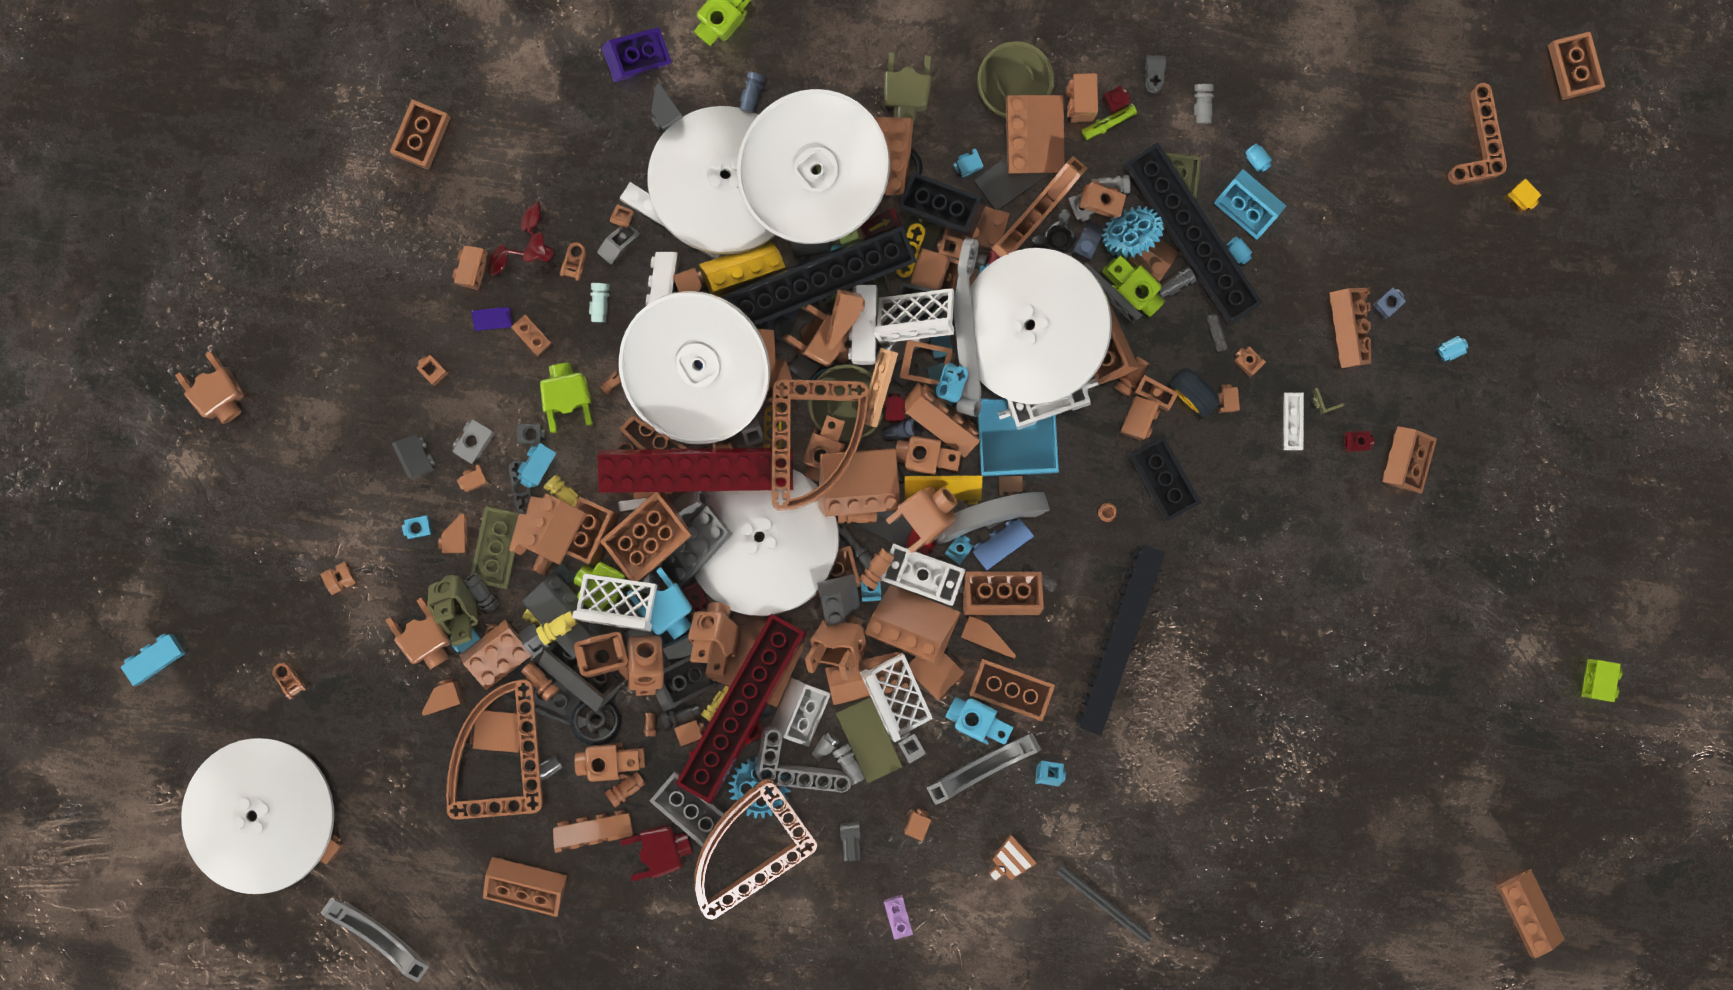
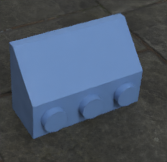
(1001, 543)

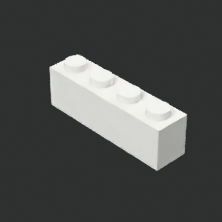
(862, 332)

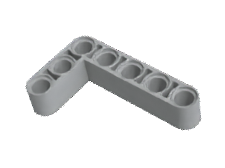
(795, 772)

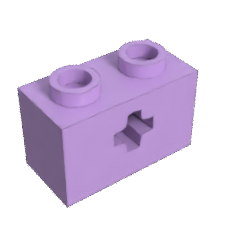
(898, 917)

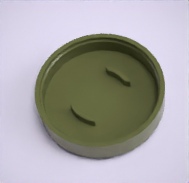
(1013, 70)
(841, 410)

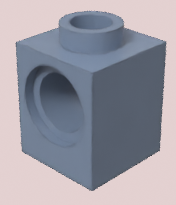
(1382, 306)

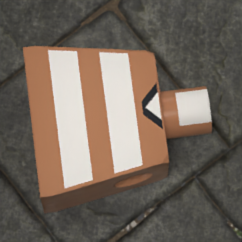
(1011, 860)

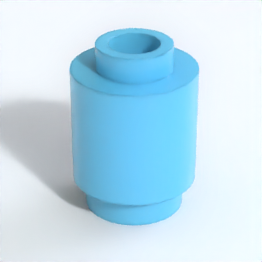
(1258, 158)
(1239, 250)
(1453, 348)

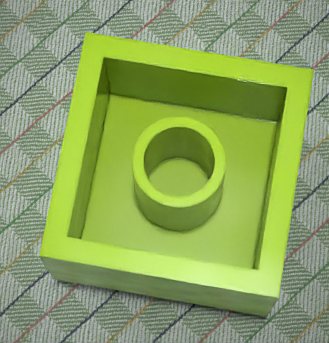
(1601, 680)

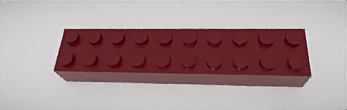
(688, 470)
(741, 709)

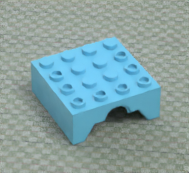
(1014, 451)

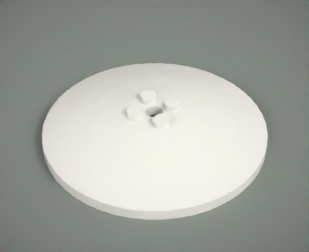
(786, 145)
(688, 184)
(1068, 333)
(667, 386)
(782, 568)
(291, 820)

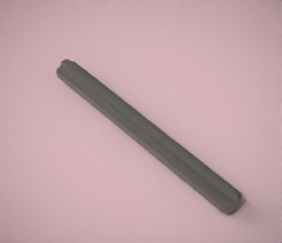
(1105, 904)

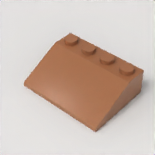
(1034, 134)
(866, 485)
(646, 536)
(912, 624)

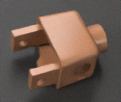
(814, 338)
(214, 392)
(827, 441)
(935, 459)
(927, 513)
(714, 636)
(422, 639)
(837, 646)
(587, 650)
(645, 664)
(616, 762)

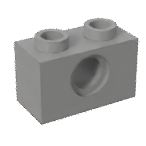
(472, 453)

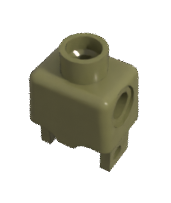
(906, 89)
(446, 601)

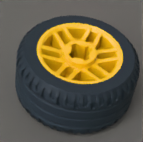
(1195, 392)

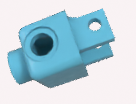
(668, 609)
(987, 724)

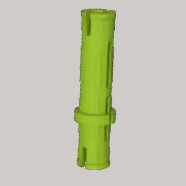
(1108, 122)

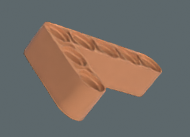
(1485, 140)

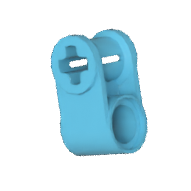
(951, 384)

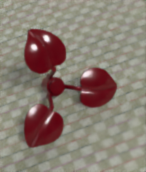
(535, 248)

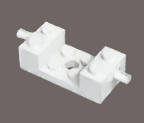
(1029, 414)
(943, 579)

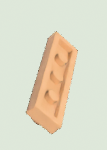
(879, 385)

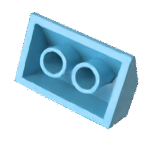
(1250, 204)

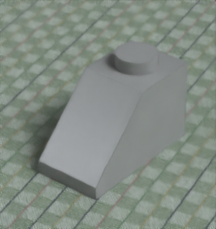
(617, 243)

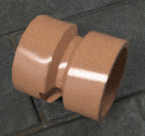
(332, 580)

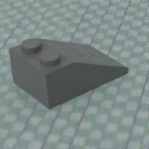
(682, 682)

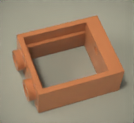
(907, 356)

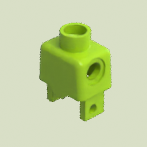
(730, 10)
(1128, 278)
(564, 393)
(604, 570)

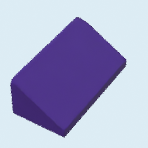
(492, 318)

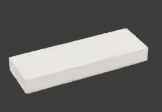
(1293, 421)

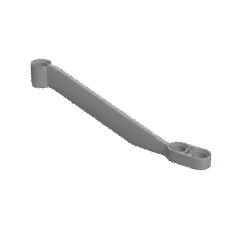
(965, 333)

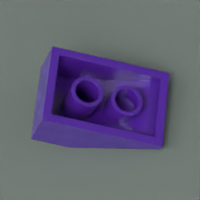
(636, 54)

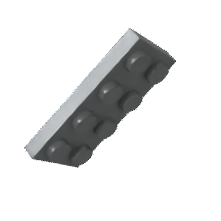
(707, 537)

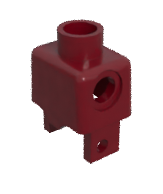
(660, 850)

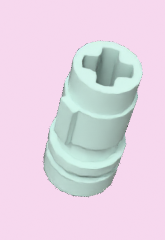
(599, 306)

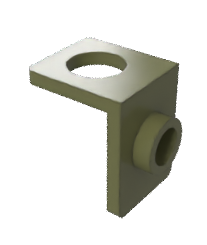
(1318, 402)

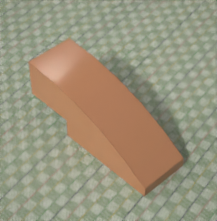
(522, 525)

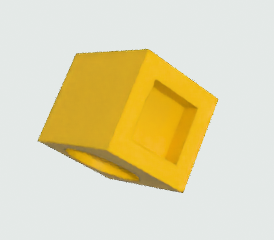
(1525, 195)

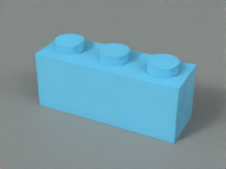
(152, 659)

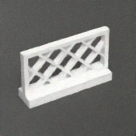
(914, 328)
(609, 618)
(880, 700)

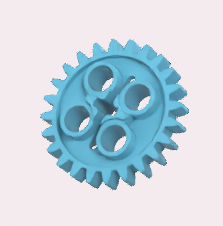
(1133, 232)
(745, 775)

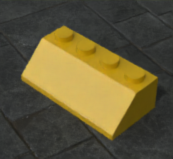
(741, 268)
(962, 487)

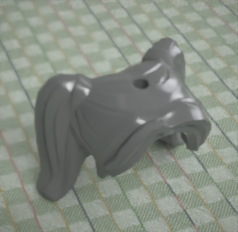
(1054, 231)

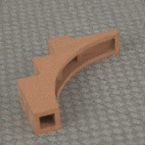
(1040, 208)

